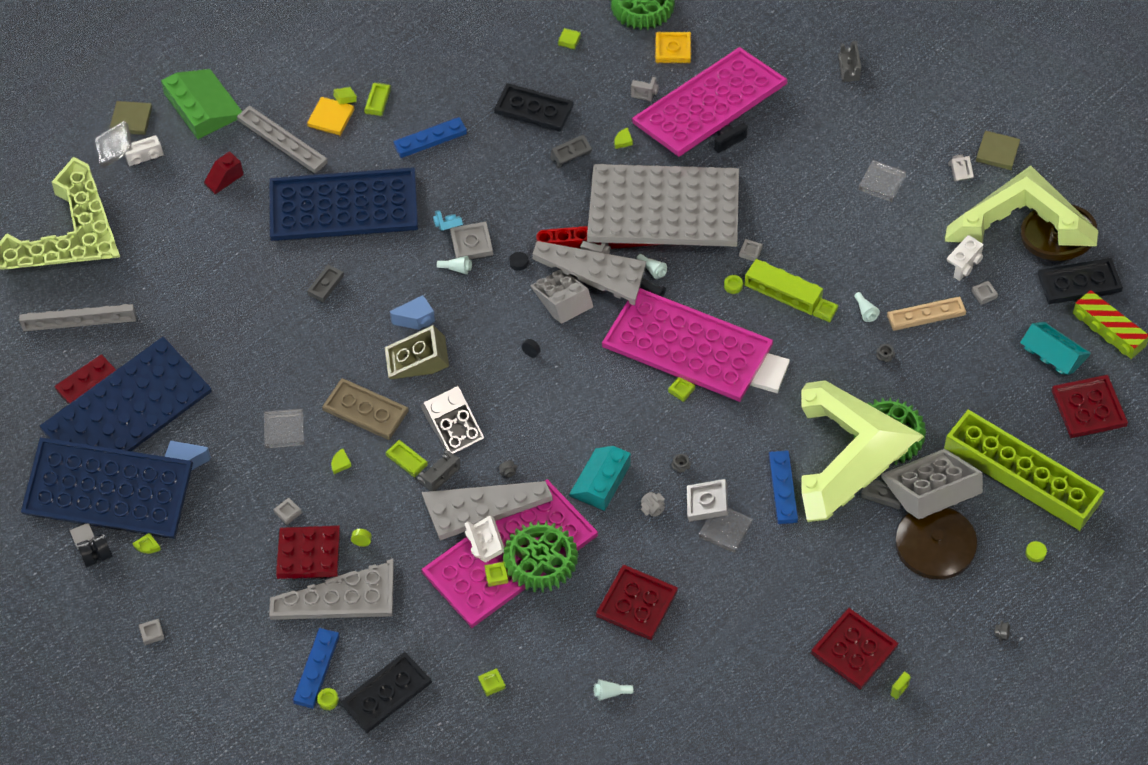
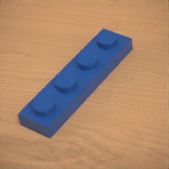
(430, 137)
(783, 487)
(316, 668)

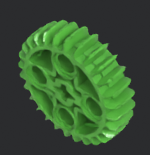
(642, 12)
(906, 415)
(540, 556)

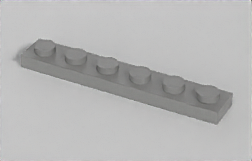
(282, 139)
(77, 317)

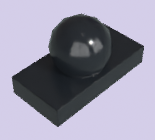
(729, 136)

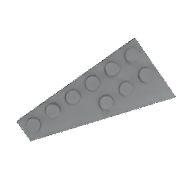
(596, 269)
(455, 507)
(346, 596)

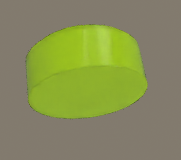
(733, 284)
(361, 537)
(1036, 551)
(327, 699)

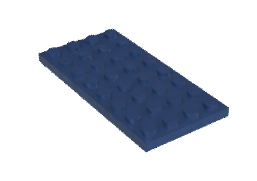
(343, 204)
(131, 401)
(107, 487)

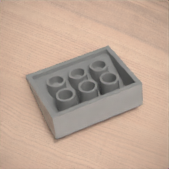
(934, 483)

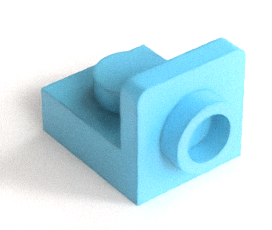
(449, 222)

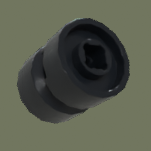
(101, 549)

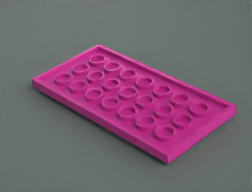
(709, 101)
(688, 344)
(463, 577)

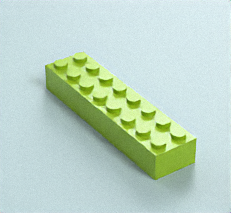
(1024, 469)

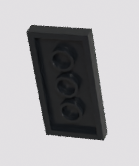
(533, 107)
(1077, 279)
(386, 692)

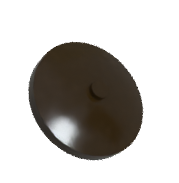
(1042, 238)
(936, 545)

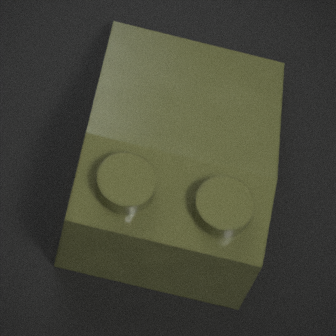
(417, 354)

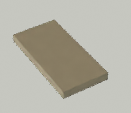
(365, 409)

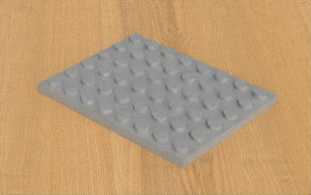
(664, 205)

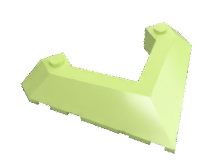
(1031, 191)
(91, 234)
(876, 446)

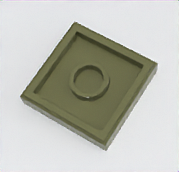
(134, 114)
(998, 150)

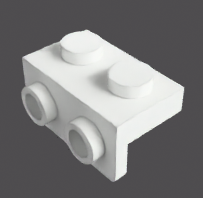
(144, 150)
(965, 257)
(484, 539)

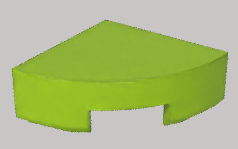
(623, 139)
(340, 462)
(146, 544)

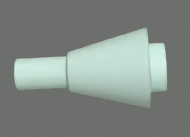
(460, 264)
(656, 268)
(868, 310)
(607, 689)

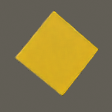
(673, 47)
(330, 116)

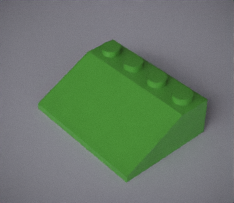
(200, 101)

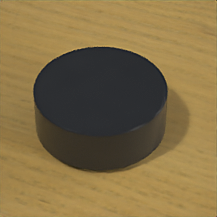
(518, 261)
(531, 348)

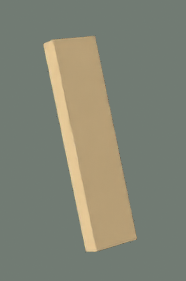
(926, 313)

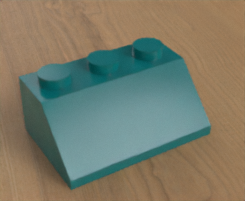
(1054, 348)
(601, 476)

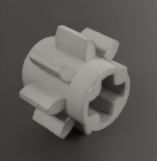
(652, 504)

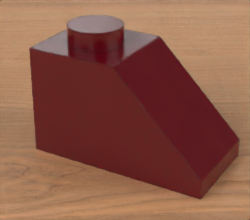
(224, 172)

